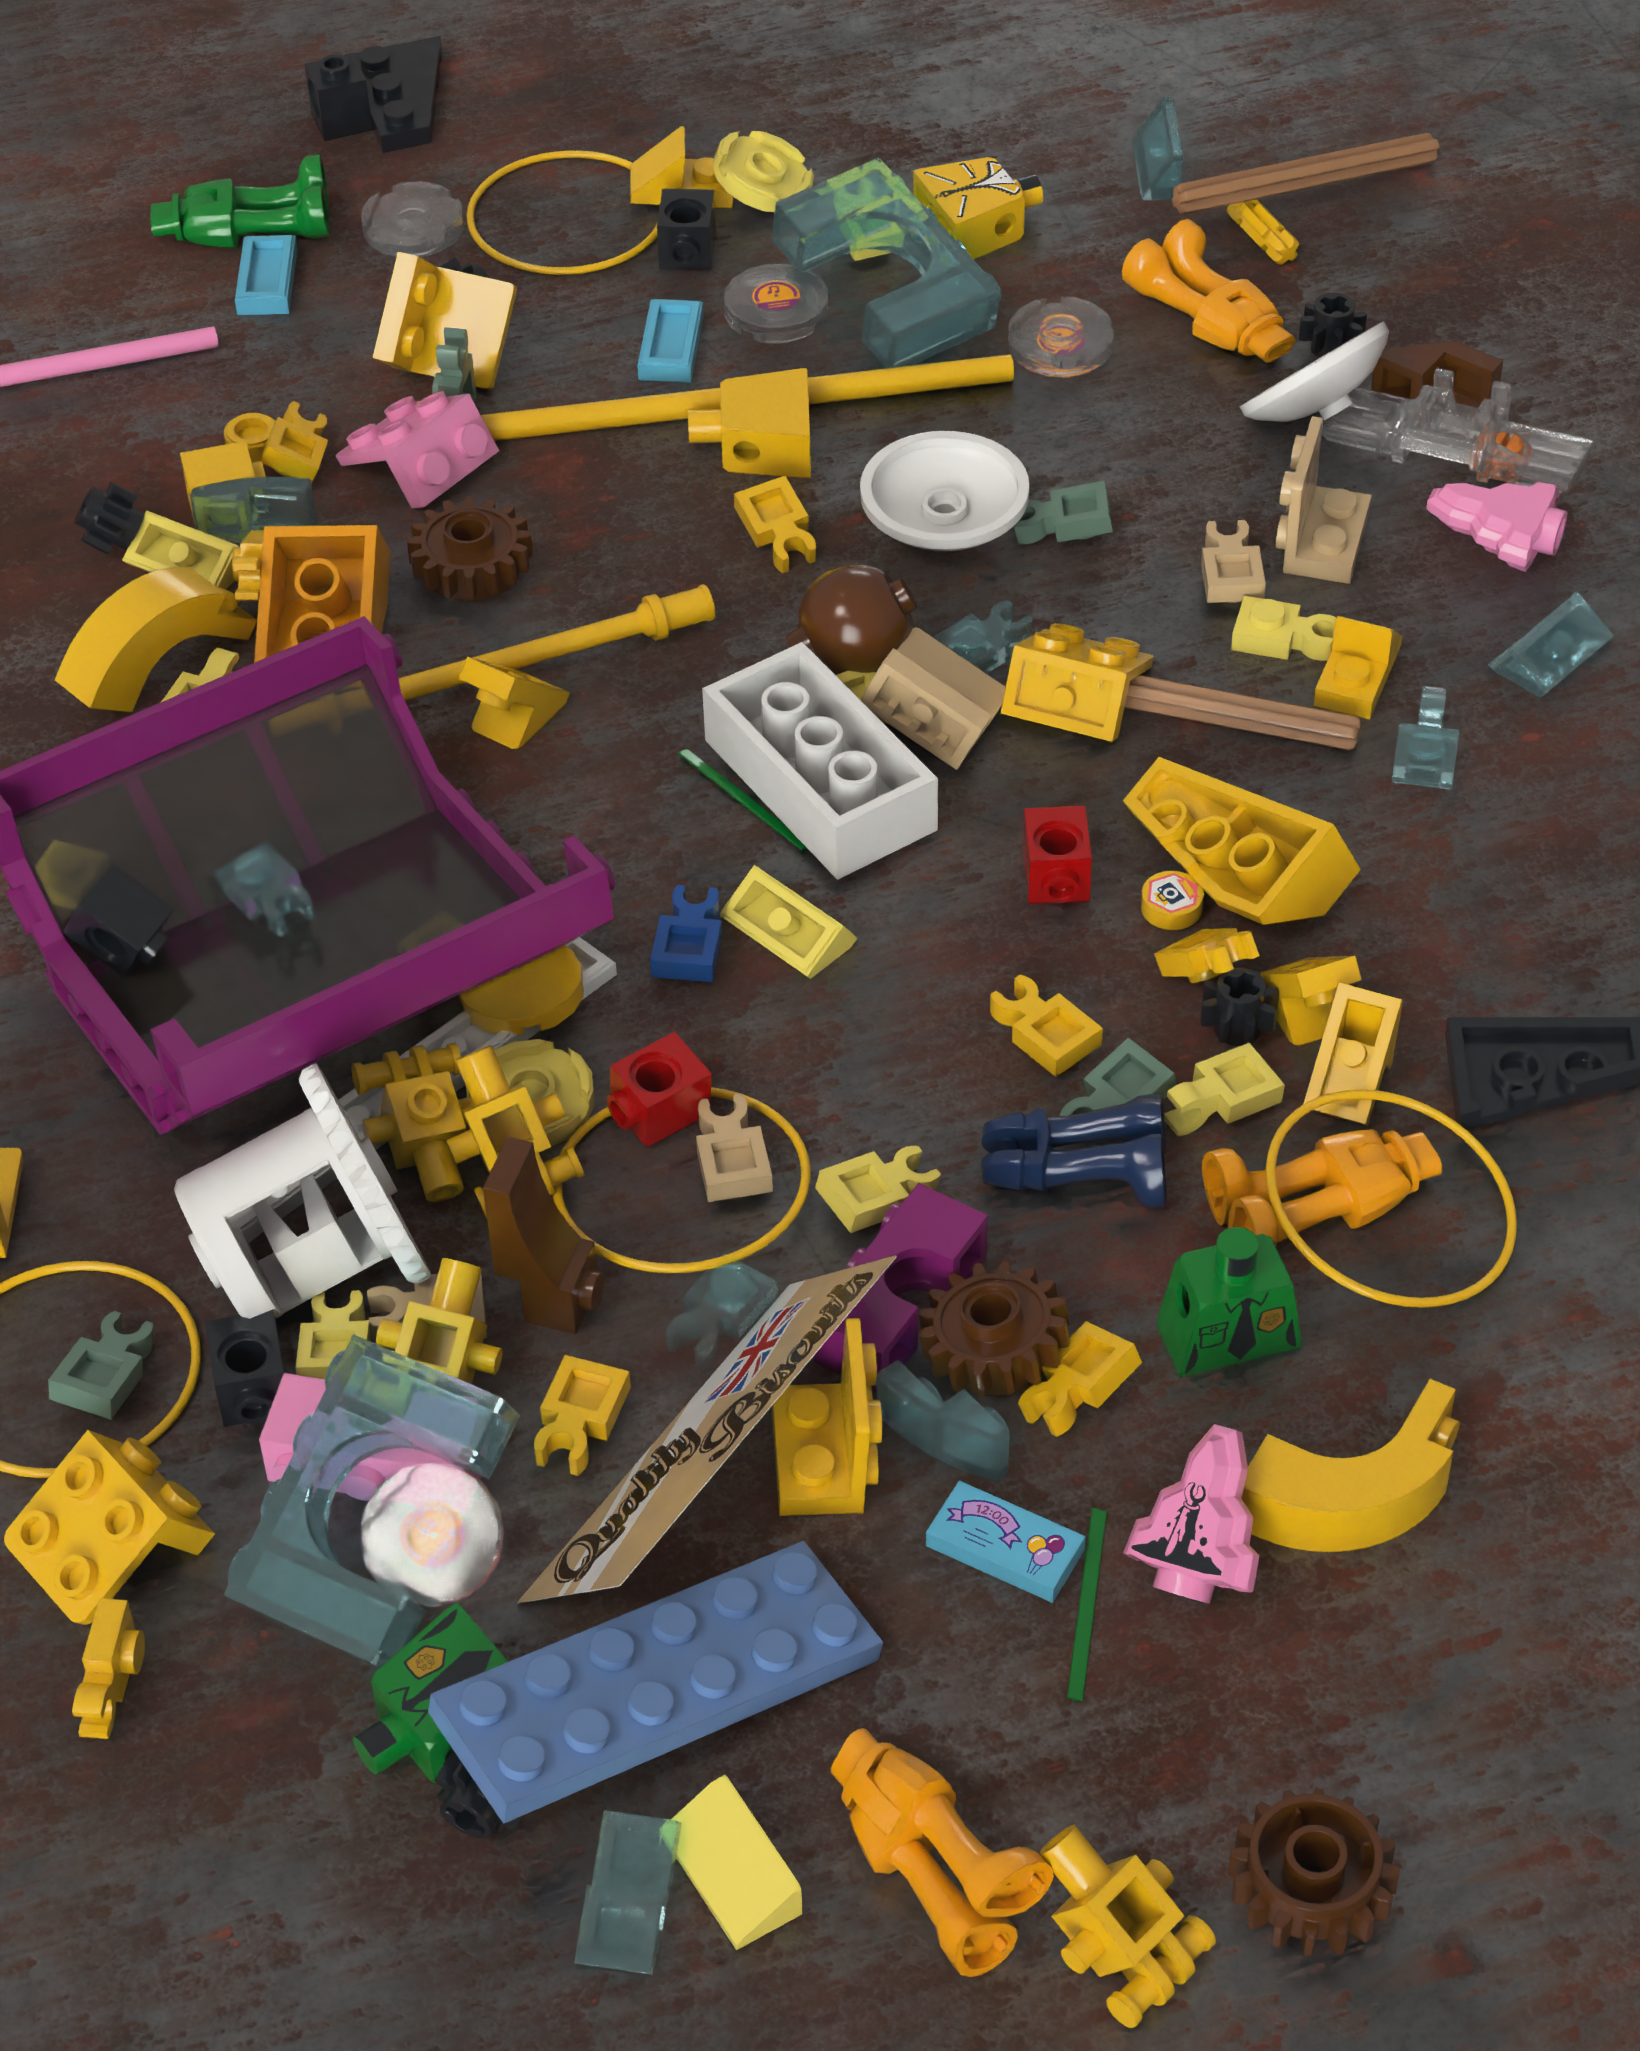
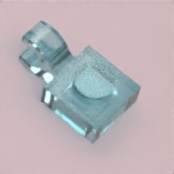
(1426, 750)

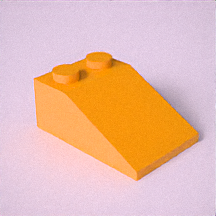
(319, 582)

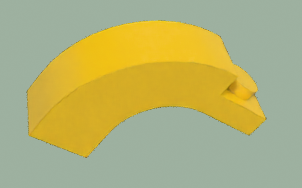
(138, 626)
(1358, 1500)

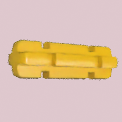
(1265, 230)

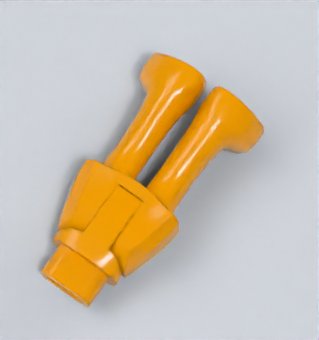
(1222, 309)
(1357, 1177)
(905, 1811)

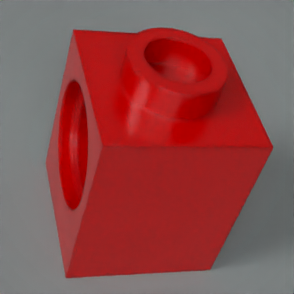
(1057, 854)
(658, 1089)

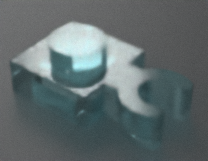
(987, 641)
(265, 884)
(721, 1302)

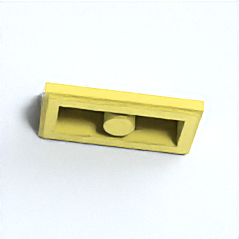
(169, 544)
(786, 923)
(735, 1865)

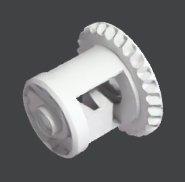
(332, 1246)

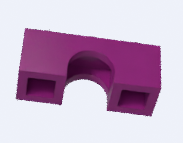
(931, 1240)

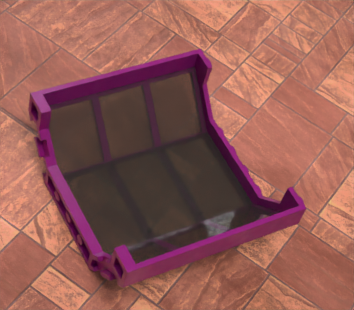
(337, 779)

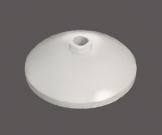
(1323, 383)
(944, 490)

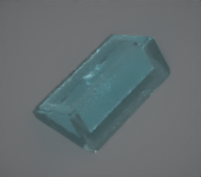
(1159, 153)
(1553, 647)

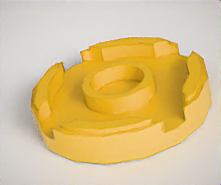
(528, 996)

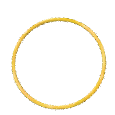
(544, 269)
(715, 1262)
(1349, 1283)
(162, 1289)

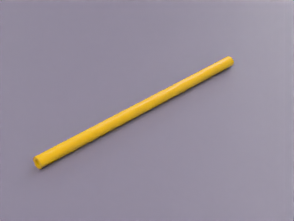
(676, 405)

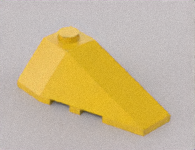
(1243, 846)

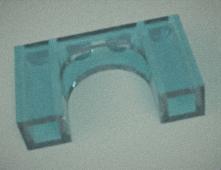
(878, 212)
(369, 1406)

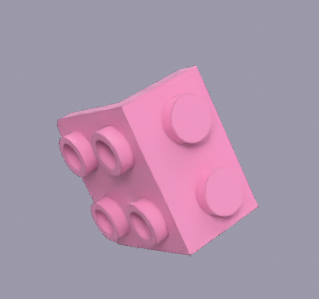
(424, 444)

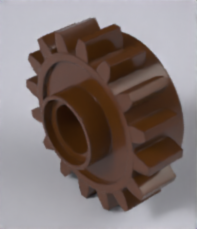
(470, 550)
(994, 1330)
(1309, 1904)

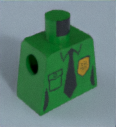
(1228, 1304)
(436, 1658)

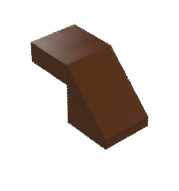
(1408, 368)

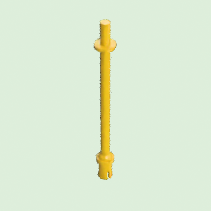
(652, 618)

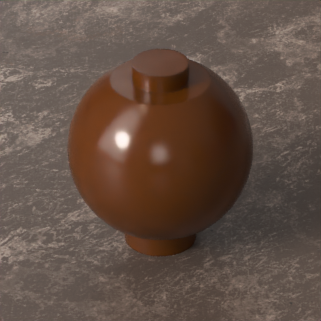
(854, 618)

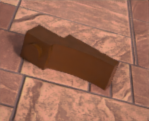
(537, 1243)

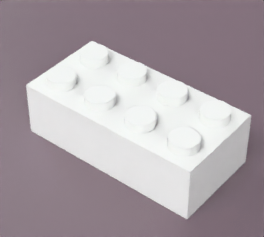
(820, 760)

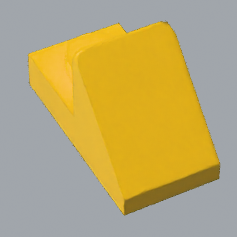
(667, 168)
(1357, 667)
(511, 702)
(1308, 993)
(1355, 1050)

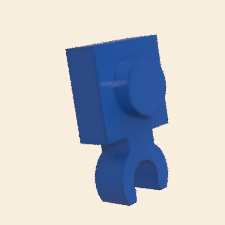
(689, 940)

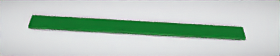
(741, 797)
(1086, 1605)

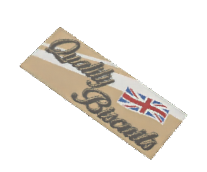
(704, 1434)

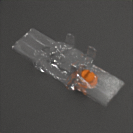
(1459, 433)

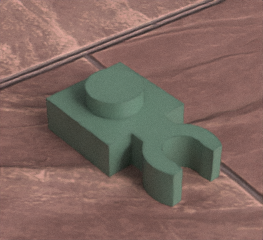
(455, 365)
(1071, 514)
(1120, 1078)
(102, 1373)

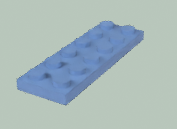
(652, 1680)

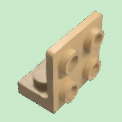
(1322, 523)
(934, 697)

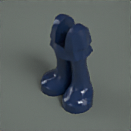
(1025, 1154)

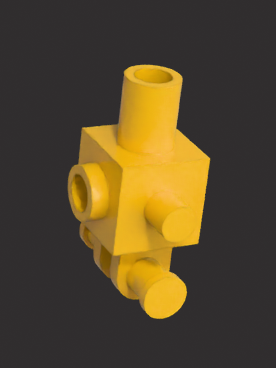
(506, 1113)
(417, 1114)
(443, 1331)
(1124, 1924)

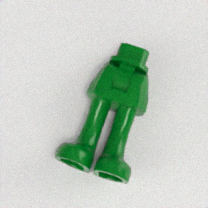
(220, 213)

